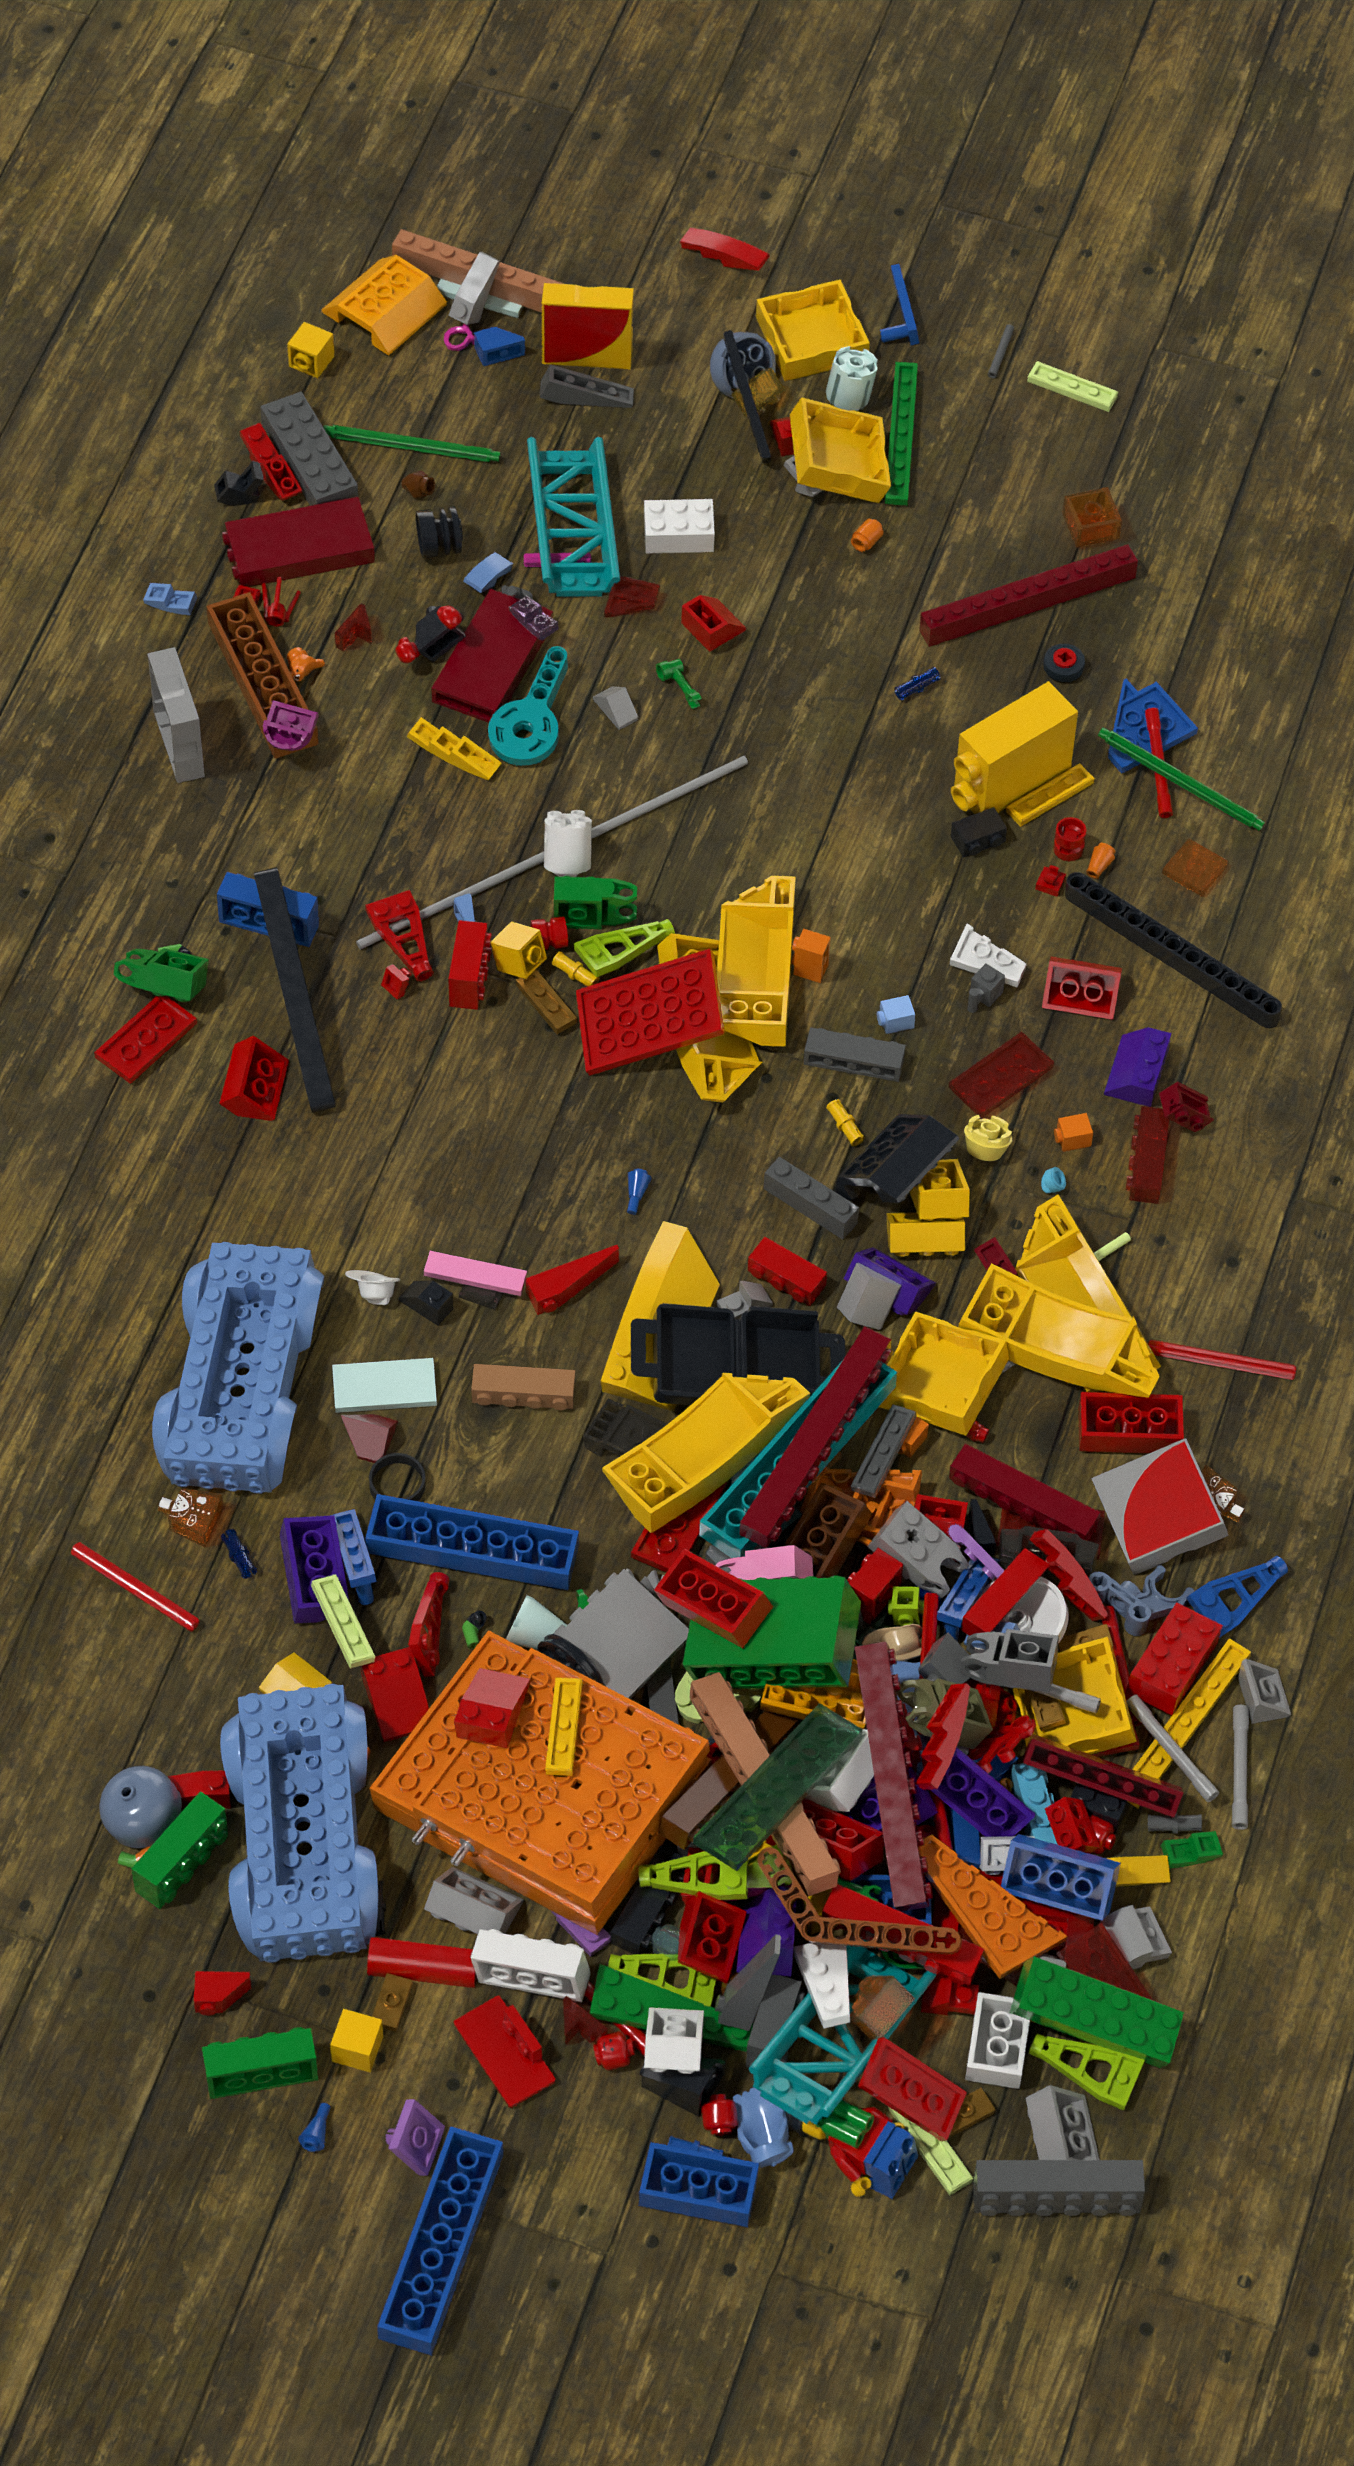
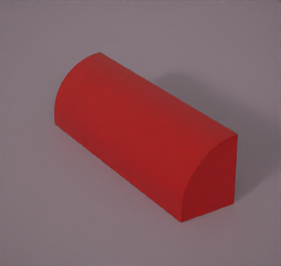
(1004, 1593)
(421, 1962)

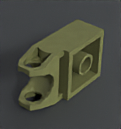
(928, 1697)

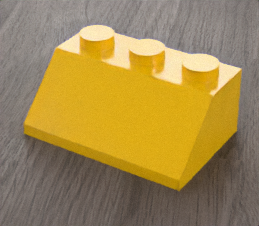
(912, 1234)

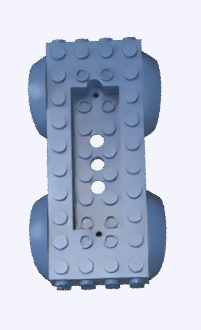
(228, 1301)
(270, 1754)

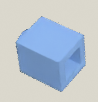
(896, 1014)

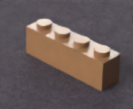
(523, 1386)

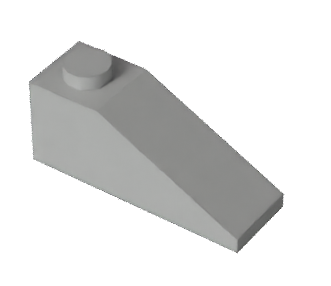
(474, 290)

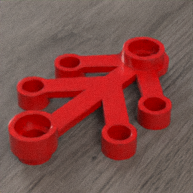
(1019, 1729)

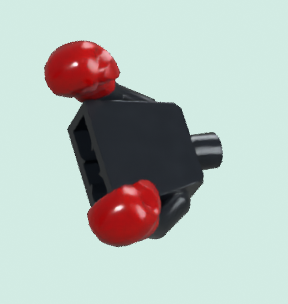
(434, 635)

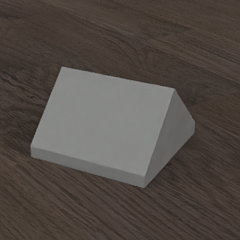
(868, 1297)
(1262, 1692)

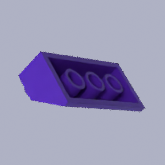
(310, 1554)
(981, 1799)
(764, 1920)

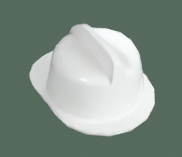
(373, 1286)

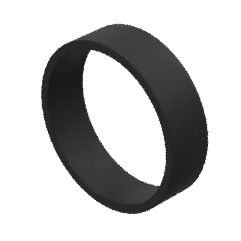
(398, 1458)

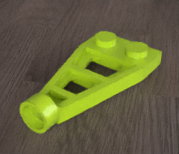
(599, 959)
(731, 1886)
(699, 1986)
(1119, 2082)

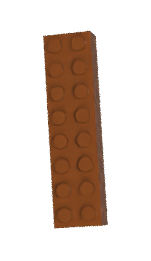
(254, 660)

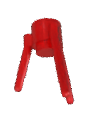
(276, 613)

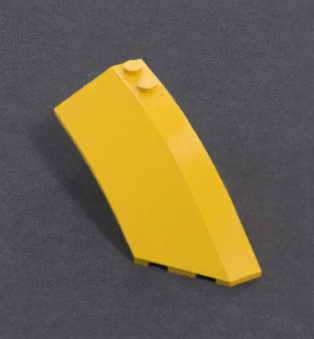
(757, 961)
(719, 1063)
(1064, 1264)
(670, 1275)
(1061, 1335)
(703, 1446)

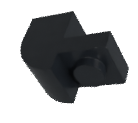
(239, 489)

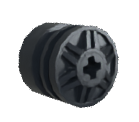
(438, 532)

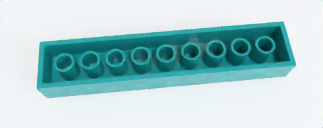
(723, 1520)

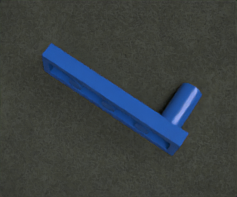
(909, 328)
(355, 1555)
(962, 1597)
(964, 1838)

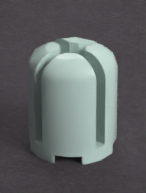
(851, 379)

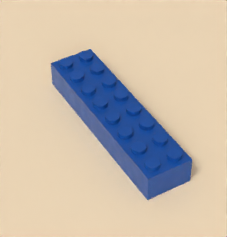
(472, 1542)
(440, 2241)

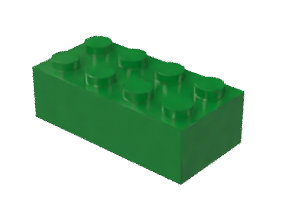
(180, 1850)
(260, 2062)

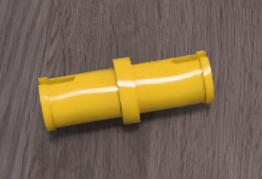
(574, 969)
(845, 1122)

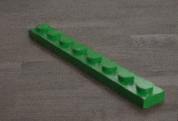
(901, 432)

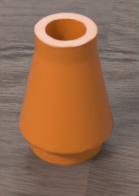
(1100, 860)

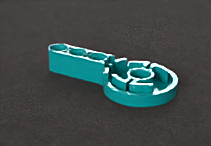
(529, 715)

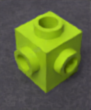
(906, 1605)

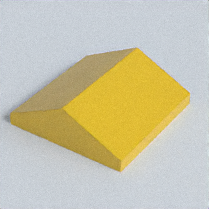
(291, 1675)

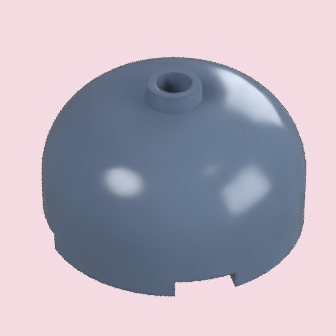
(755, 356)
(139, 1805)

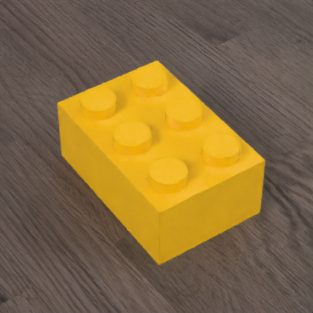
(942, 1193)

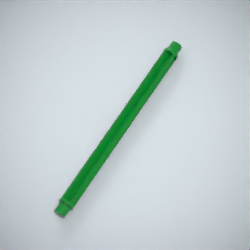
(412, 443)
(1181, 779)

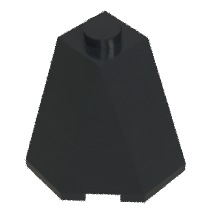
(685, 2089)

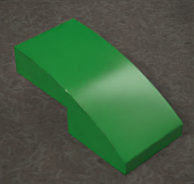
(1193, 1850)

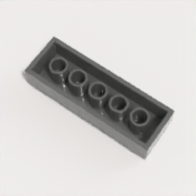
(307, 450)
(1058, 2187)

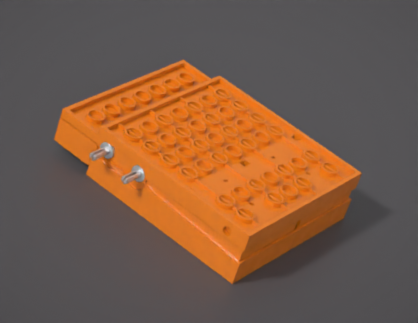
(534, 1830)

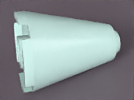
(533, 1624)

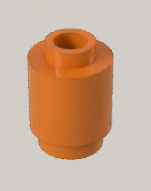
(867, 535)

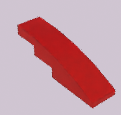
(729, 250)
(1074, 1581)
(946, 1729)

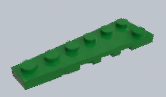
(628, 2000)

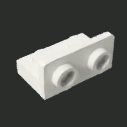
(994, 1853)

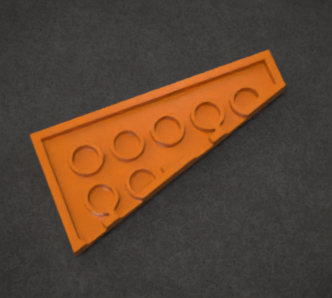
(988, 1911)

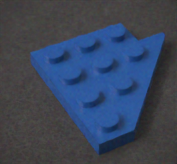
(1132, 725)

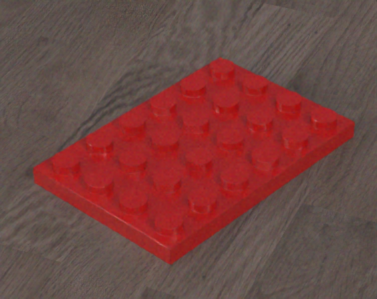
(650, 1012)

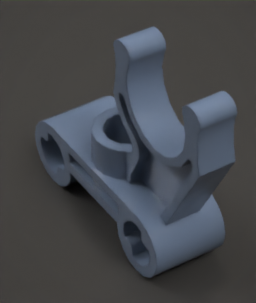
(1132, 1604)

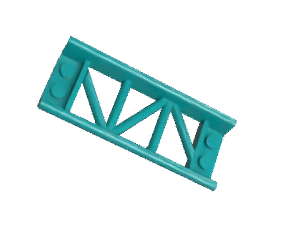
(568, 577)
(795, 2092)

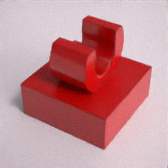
(1051, 880)
(396, 980)

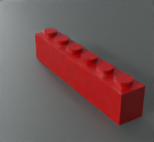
(854, 1906)

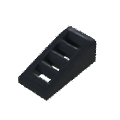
(980, 1529)

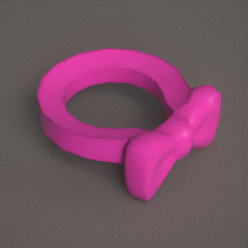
(458, 329)

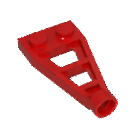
(394, 909)
(425, 1645)

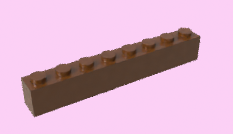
(718, 1785)

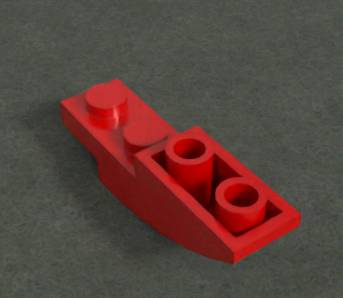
(273, 466)

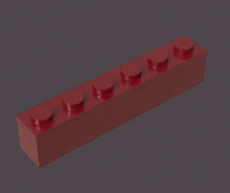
(1022, 1493)
(1102, 1775)

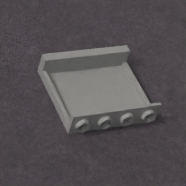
(625, 1633)

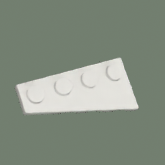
(826, 1979)

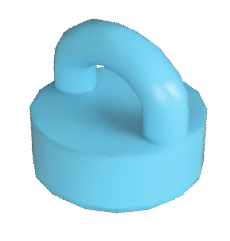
(1053, 1180)

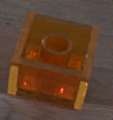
(1092, 517)

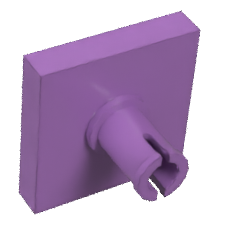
(416, 2137)

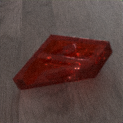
(631, 596)

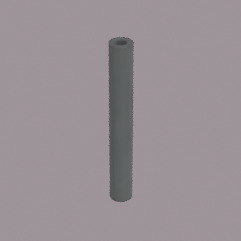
(1001, 351)

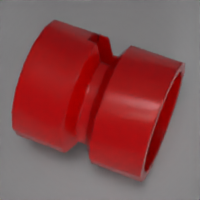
(1069, 839)
(552, 932)

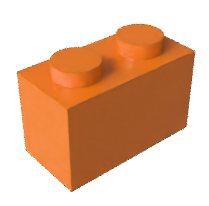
(811, 955)

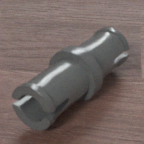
(1175, 1824)

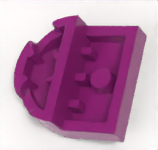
(289, 726)

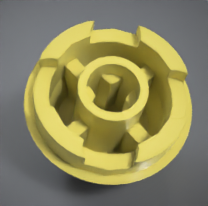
(987, 1137)

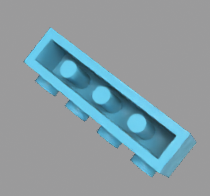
(1031, 1790)

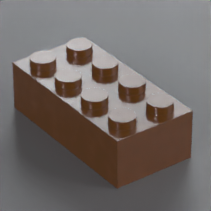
(829, 1529)

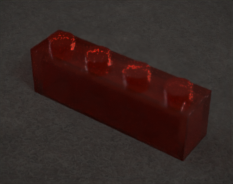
(1149, 1155)

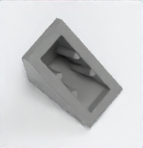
(617, 706)

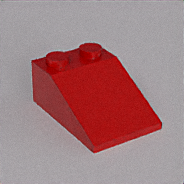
(395, 1693)
(491, 1708)
(710, 1935)

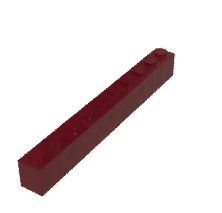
(1028, 595)
(815, 1437)
(892, 1776)

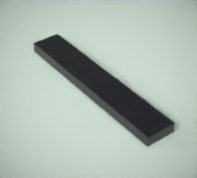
(747, 397)

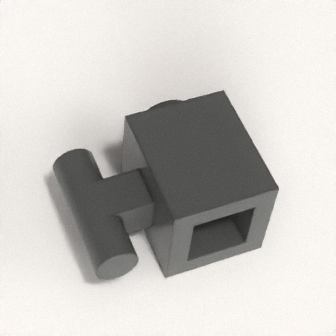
(985, 987)

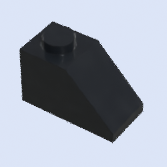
(428, 1300)

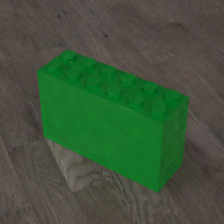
(797, 1645)

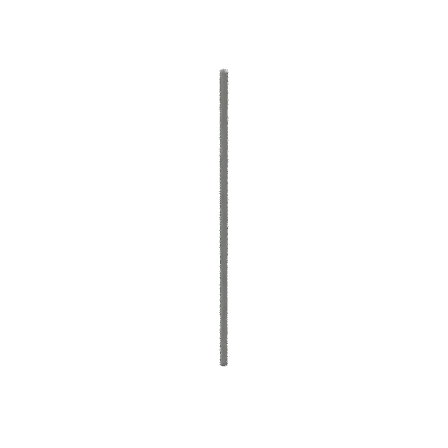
(539, 858)

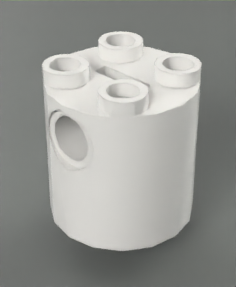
(567, 843)

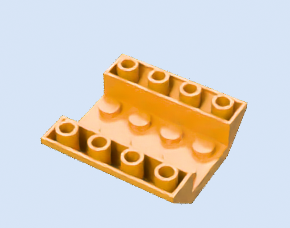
(389, 302)
(801, 1701)

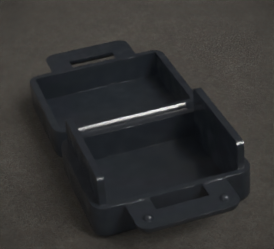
(703, 1342)

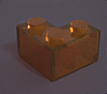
(879, 2005)

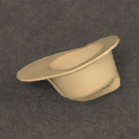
(903, 1640)

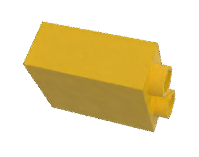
(1014, 751)

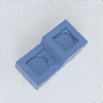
(487, 571)
(165, 598)

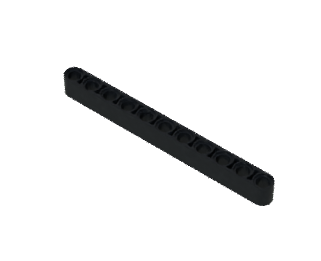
(1173, 950)
(294, 990)

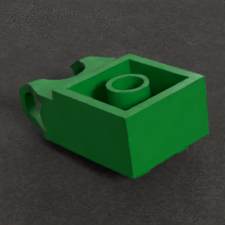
(592, 901)
(165, 972)

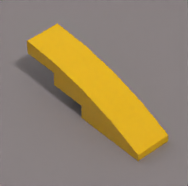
(456, 751)

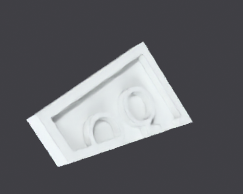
(977, 950)

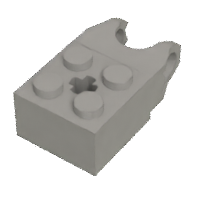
(919, 1547)

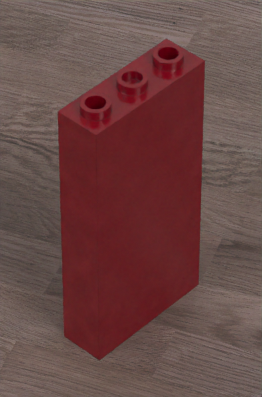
(298, 542)
(488, 660)

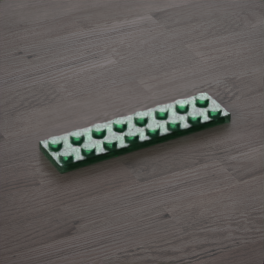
(777, 1787)

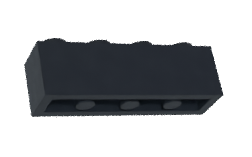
(645, 1909)

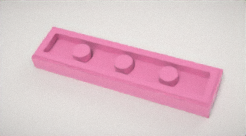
(475, 1273)

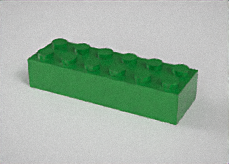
(1096, 2012)

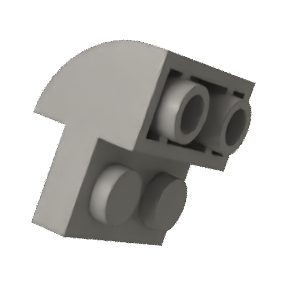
(1137, 1935)

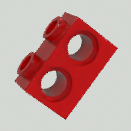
(1072, 1825)

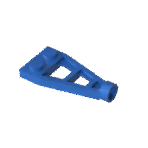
(1209, 1604)

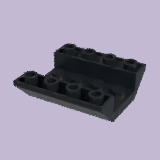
(897, 1158)

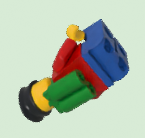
(865, 2144)

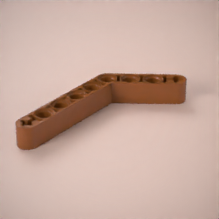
(854, 1927)

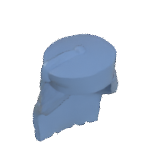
(762, 2129)

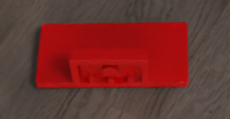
(505, 2050)

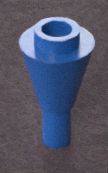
(637, 1184)
(313, 2136)

